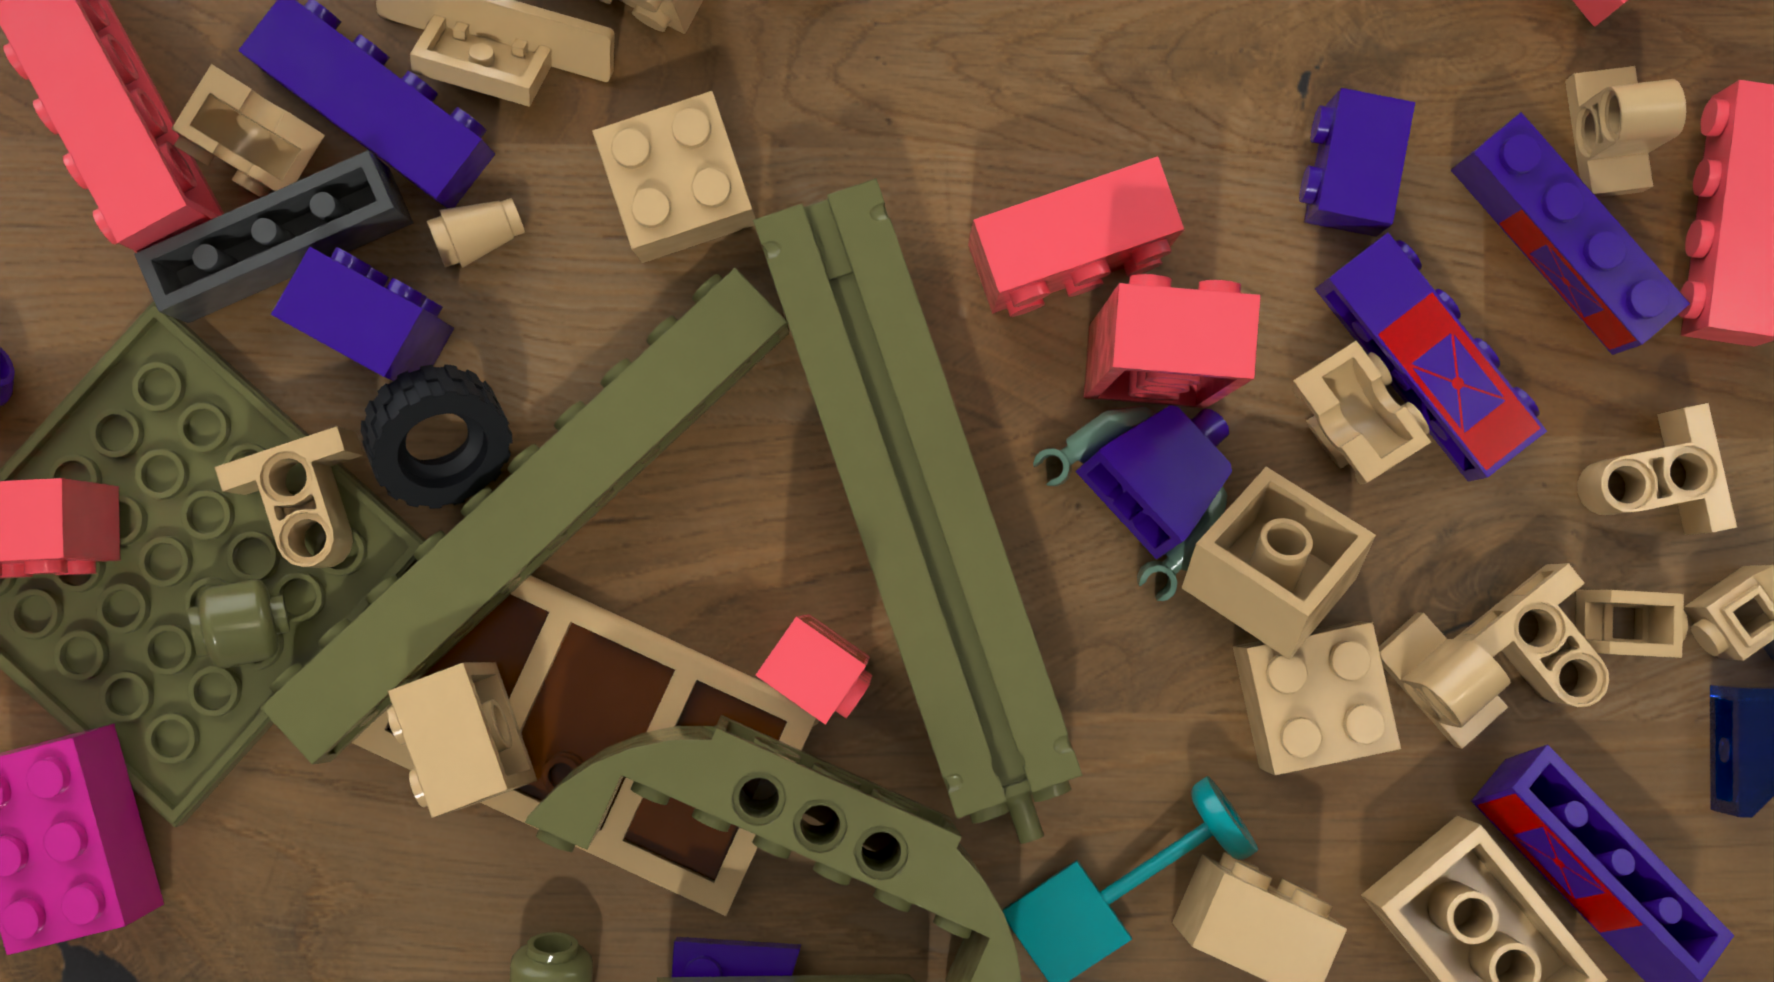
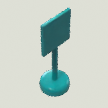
(1071, 922)

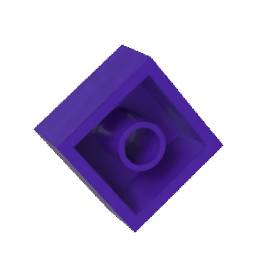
(352, 312)

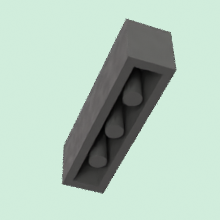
(270, 236)

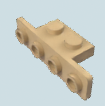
(500, 44)

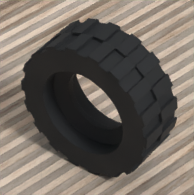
(421, 396)

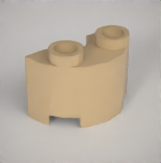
(245, 132)
(1357, 415)

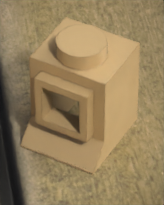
(1716, 624)
(1658, 626)

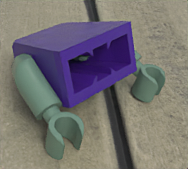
(1155, 476)

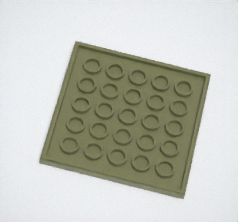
(121, 639)

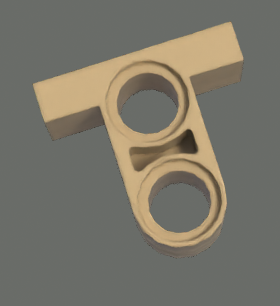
(1618, 126)
(1702, 499)
(316, 502)
(1555, 642)
(1446, 678)

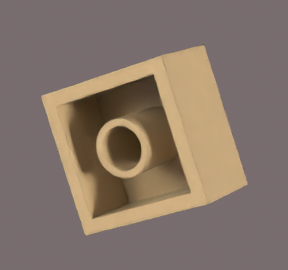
(674, 177)
(1277, 562)
(1319, 704)
(459, 737)
(1258, 927)

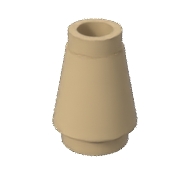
(474, 230)

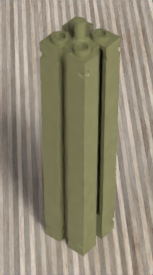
(920, 507)

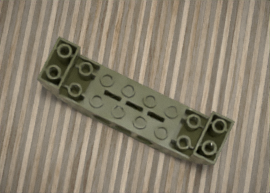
(708, 771)

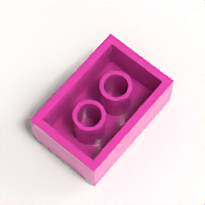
(70, 842)

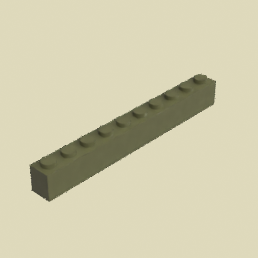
(525, 518)

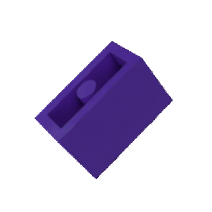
(1357, 162)

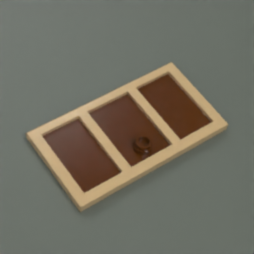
(593, 681)

